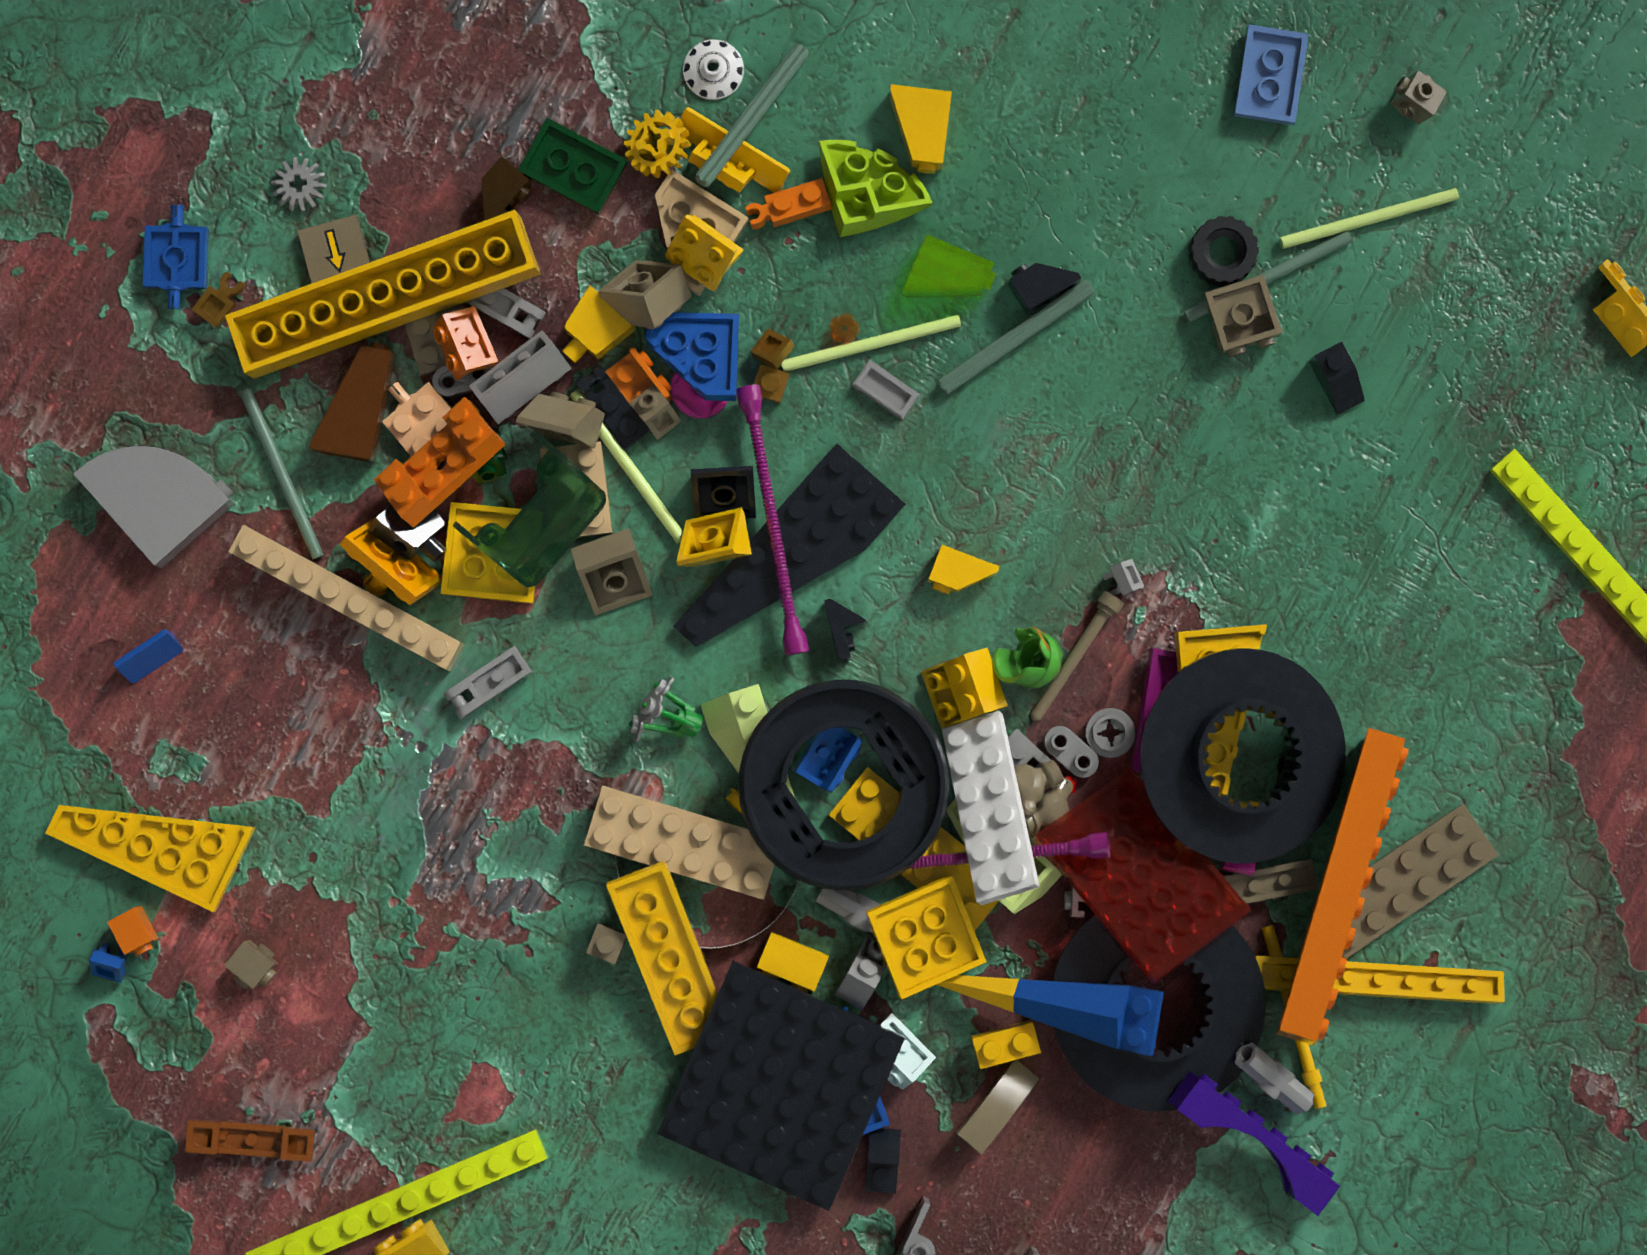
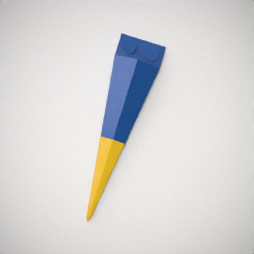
(1105, 1013)

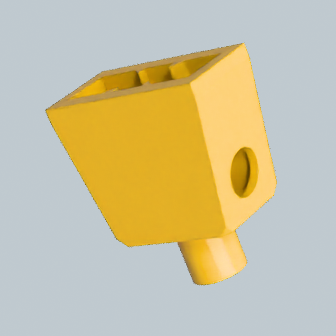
(594, 327)

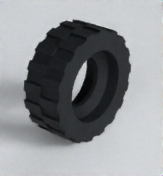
(1223, 227)

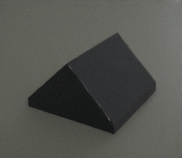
(723, 490)

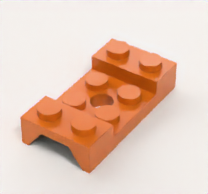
(418, 484)

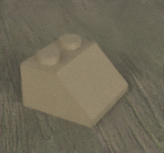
(647, 292)
(563, 419)
(611, 571)

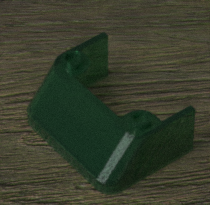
(546, 523)

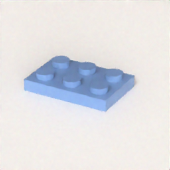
(1271, 75)

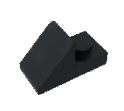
(840, 619)
(883, 1160)

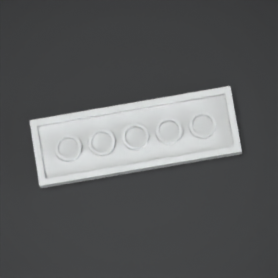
(990, 808)

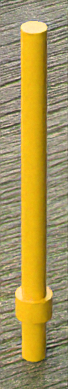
(1311, 1075)

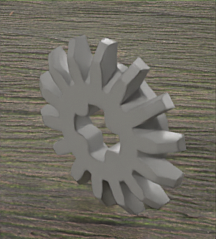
(308, 191)

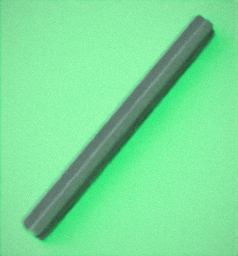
(751, 115)
(1015, 337)

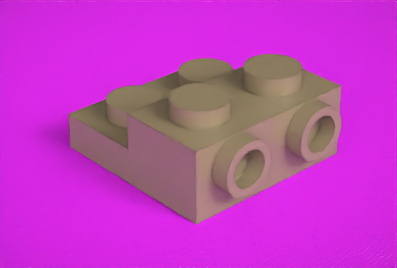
(1243, 316)

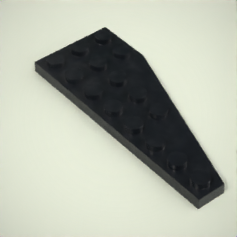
(821, 526)

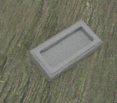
(885, 390)

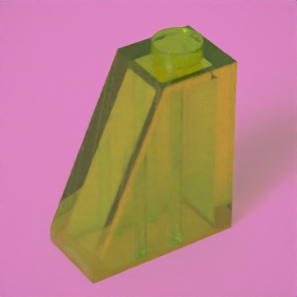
(947, 272)

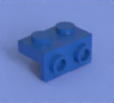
(827, 757)

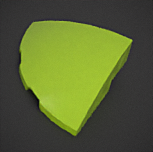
(868, 187)

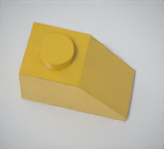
(958, 571)

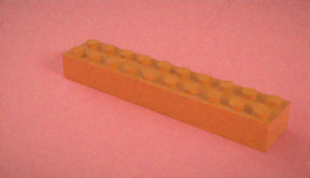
(1341, 886)

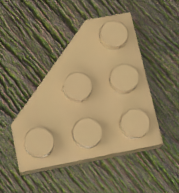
(681, 197)

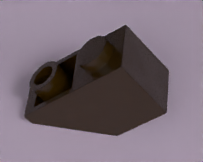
(503, 189)

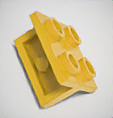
(702, 251)

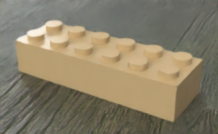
(685, 840)

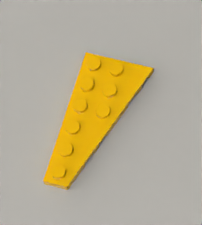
(172, 853)

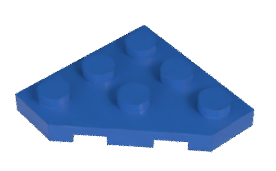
(701, 351)

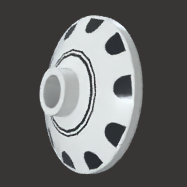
(714, 84)

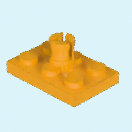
(387, 568)

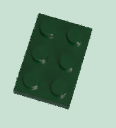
(573, 166)

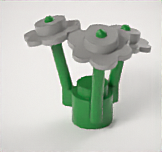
(684, 721)

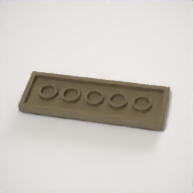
(1419, 873)

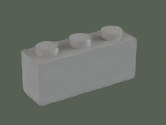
(520, 377)

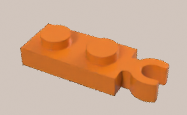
(791, 204)

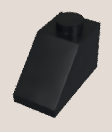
(1040, 284)
(1338, 377)

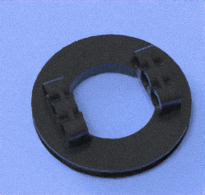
(903, 744)

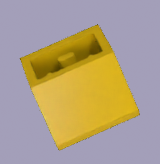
(964, 688)
(416, 1239)

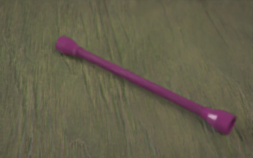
(750, 402)
(1092, 846)

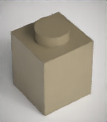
(607, 943)

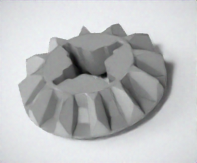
(1119, 721)

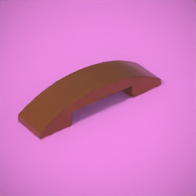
(250, 1139)

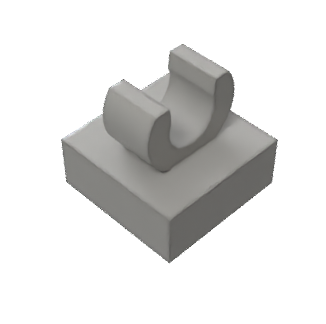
(1126, 577)

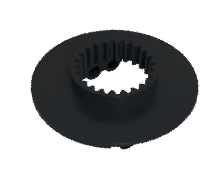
(1307, 769)
(1148, 1081)

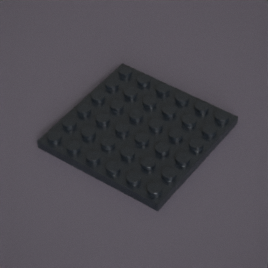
(781, 1085)

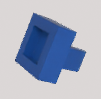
(107, 965)

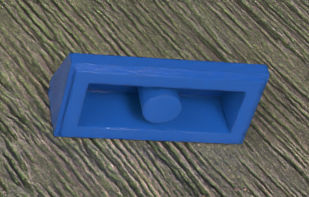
(149, 656)

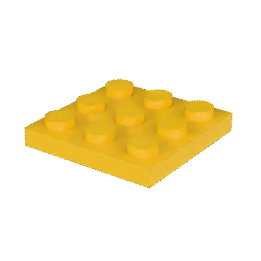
(468, 569)
(925, 937)

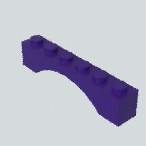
(1208, 1108)

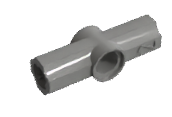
(849, 905)
(1274, 1078)

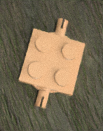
(416, 416)

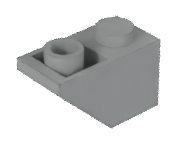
(862, 974)

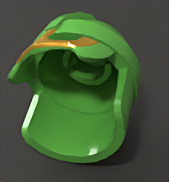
(1032, 663)

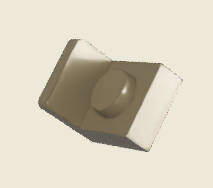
(655, 411)

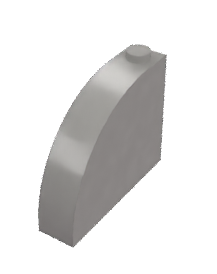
(155, 497)

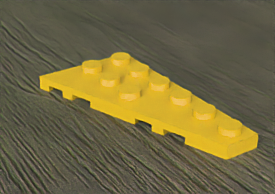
(1199, 643)

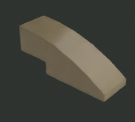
(997, 1106)

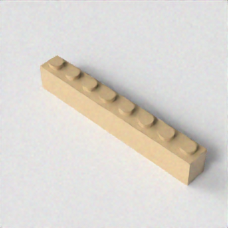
(346, 598)

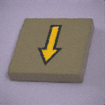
(333, 247)

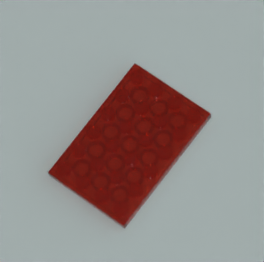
(1152, 888)

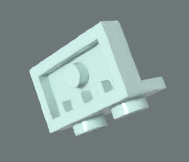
(912, 1057)

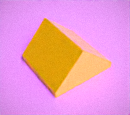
(714, 539)

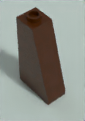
(358, 408)

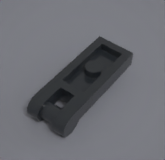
(618, 412)

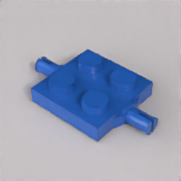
(175, 257)

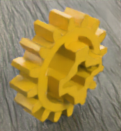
(644, 144)

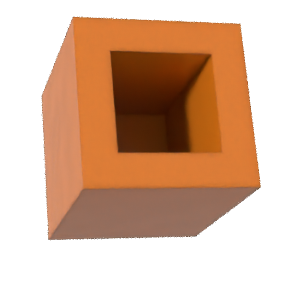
(133, 931)

